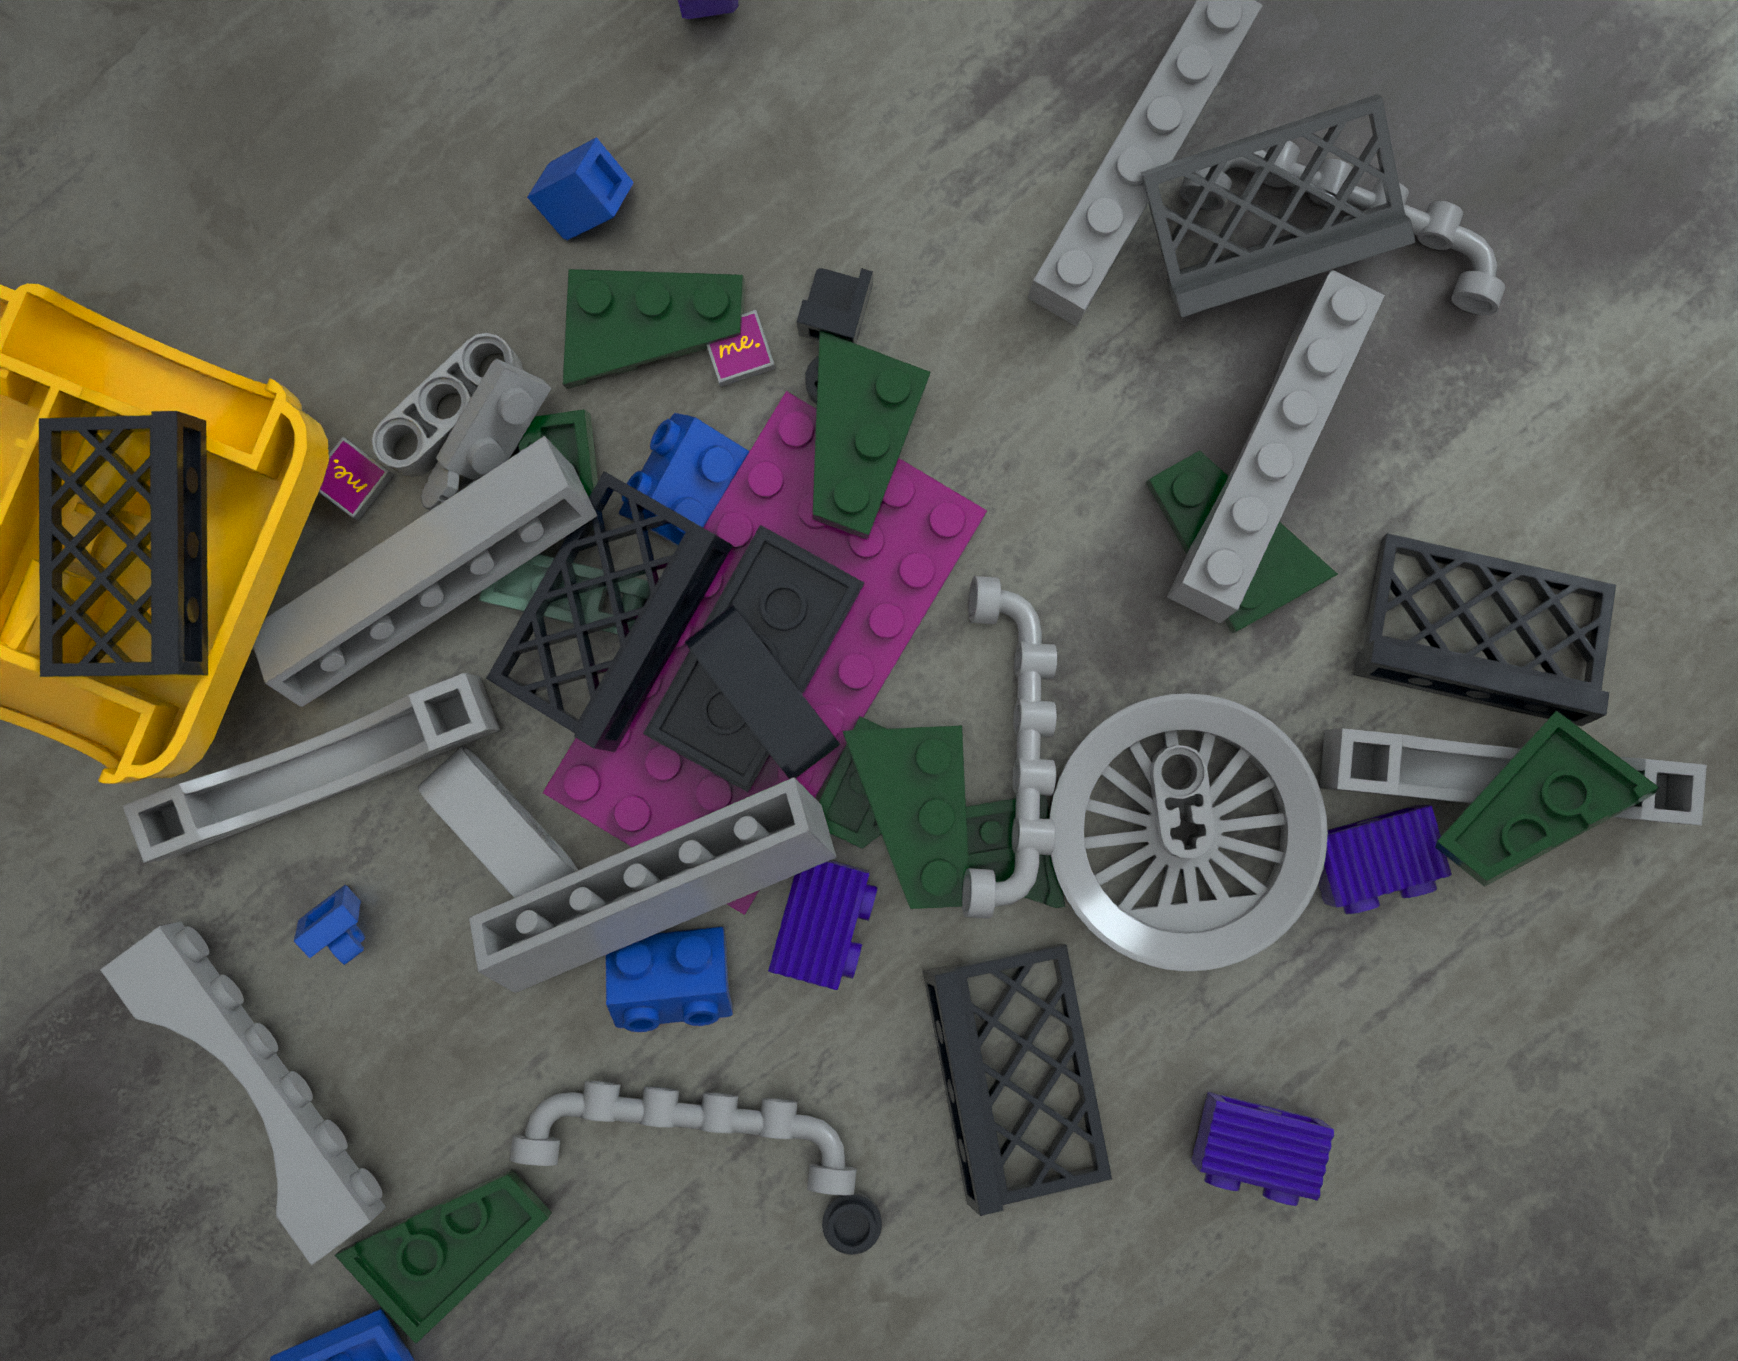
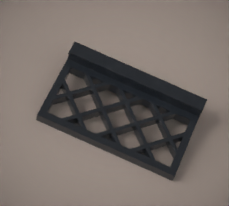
(176, 536)
(651, 637)
(1490, 679)
(967, 1088)

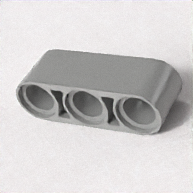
(419, 409)
(494, 824)

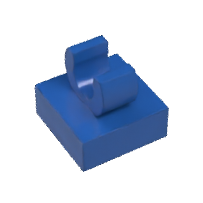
(332, 925)

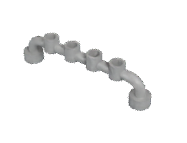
(1437, 228)
(1031, 775)
(662, 1109)

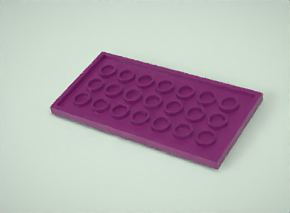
(904, 564)

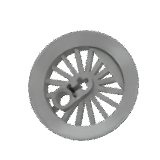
(1195, 931)

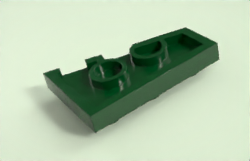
(644, 316)
(860, 430)
(1287, 567)
(1541, 800)
(919, 805)
(443, 1253)

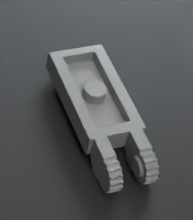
(485, 430)

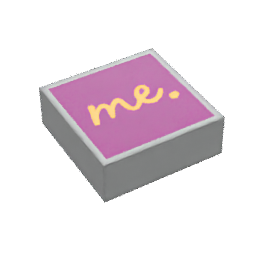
(742, 355)
(353, 479)

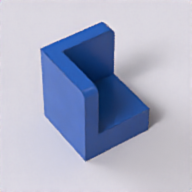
(580, 189)

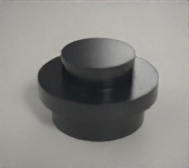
(852, 1223)

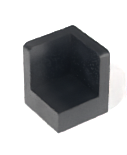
(835, 305)

